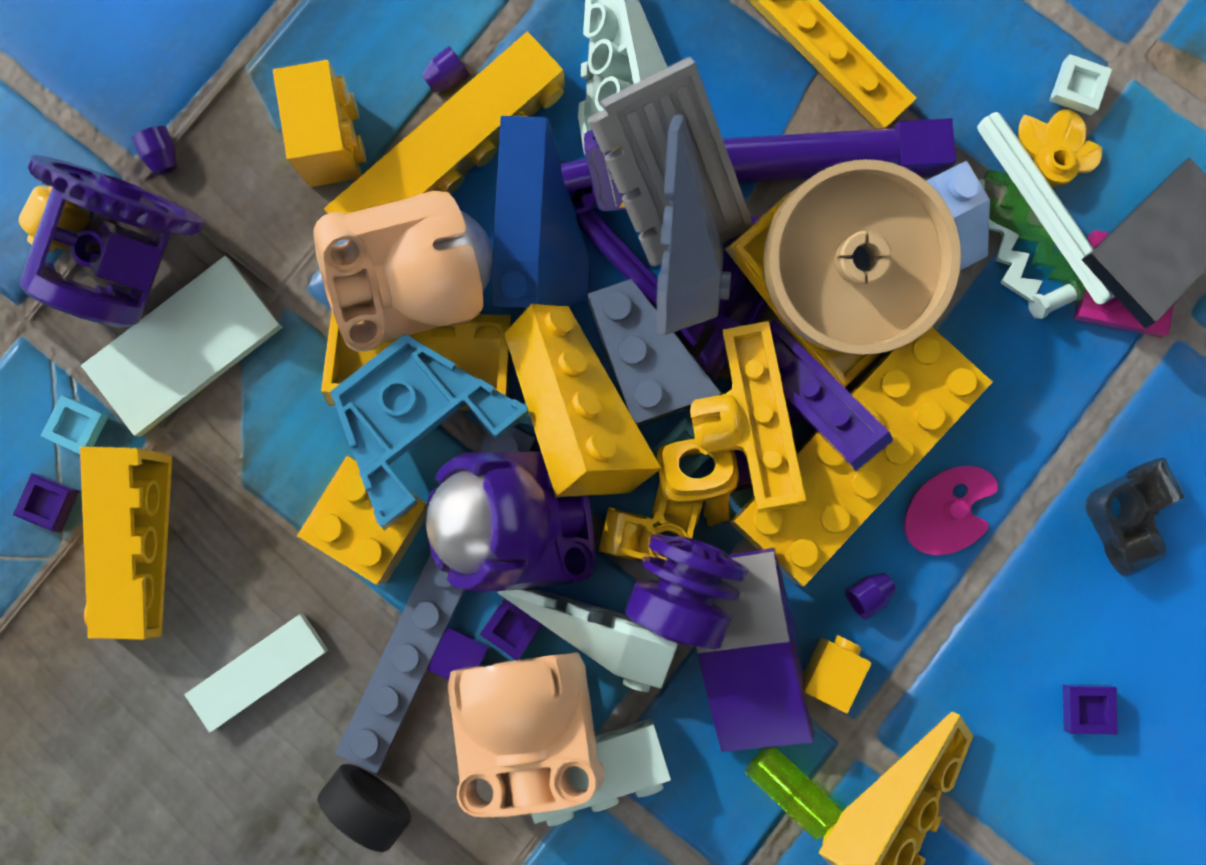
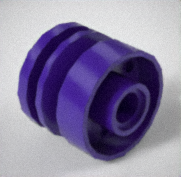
(683, 599)

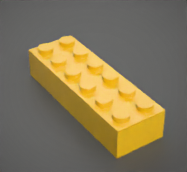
(917, 398)

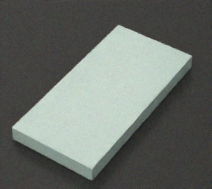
(181, 346)

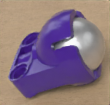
(503, 526)

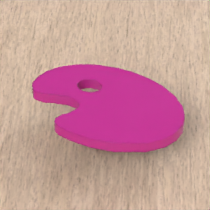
(944, 523)

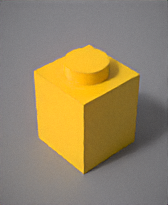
(836, 672)

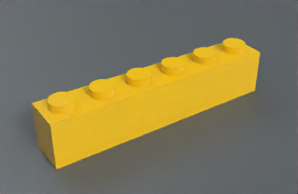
(460, 131)

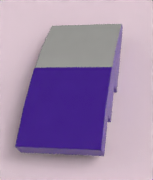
(757, 674)

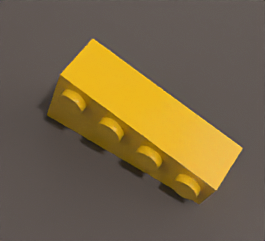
(575, 408)

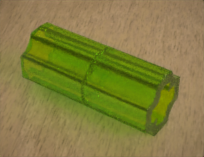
(793, 791)

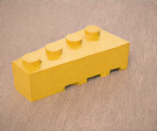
(125, 540)

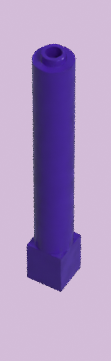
(917, 145)

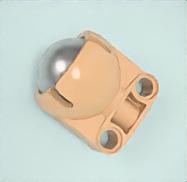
(402, 268)

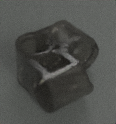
(1132, 537)

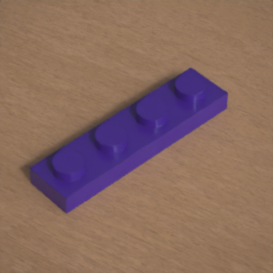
(826, 403)

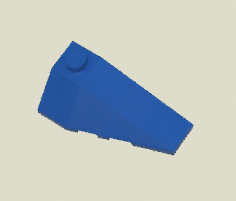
(536, 226)

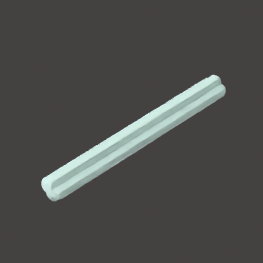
(1042, 201)

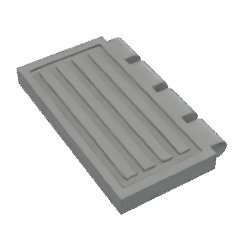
(639, 124)

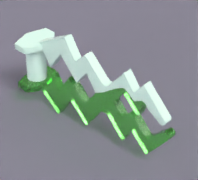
(1018, 227)

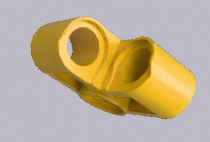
(629, 534)

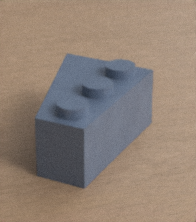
(650, 369)

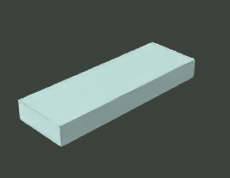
(256, 672)

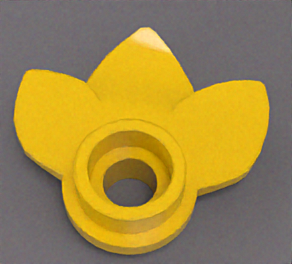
(1059, 146)

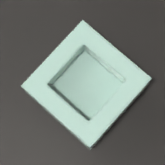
(1080, 85)

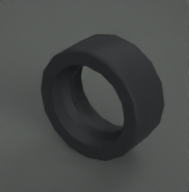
(364, 808)

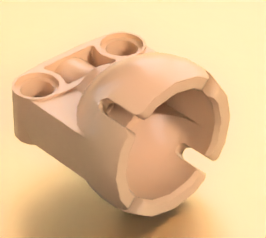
(523, 733)

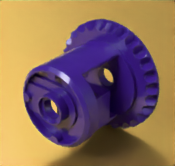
(127, 255)

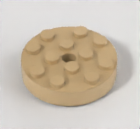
(909, 247)

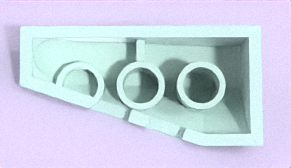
(619, 53)
(602, 635)

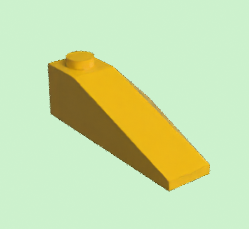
(903, 804)

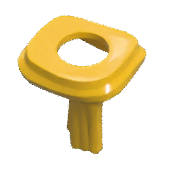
(712, 489)

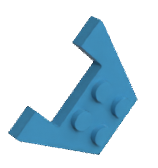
(398, 403)

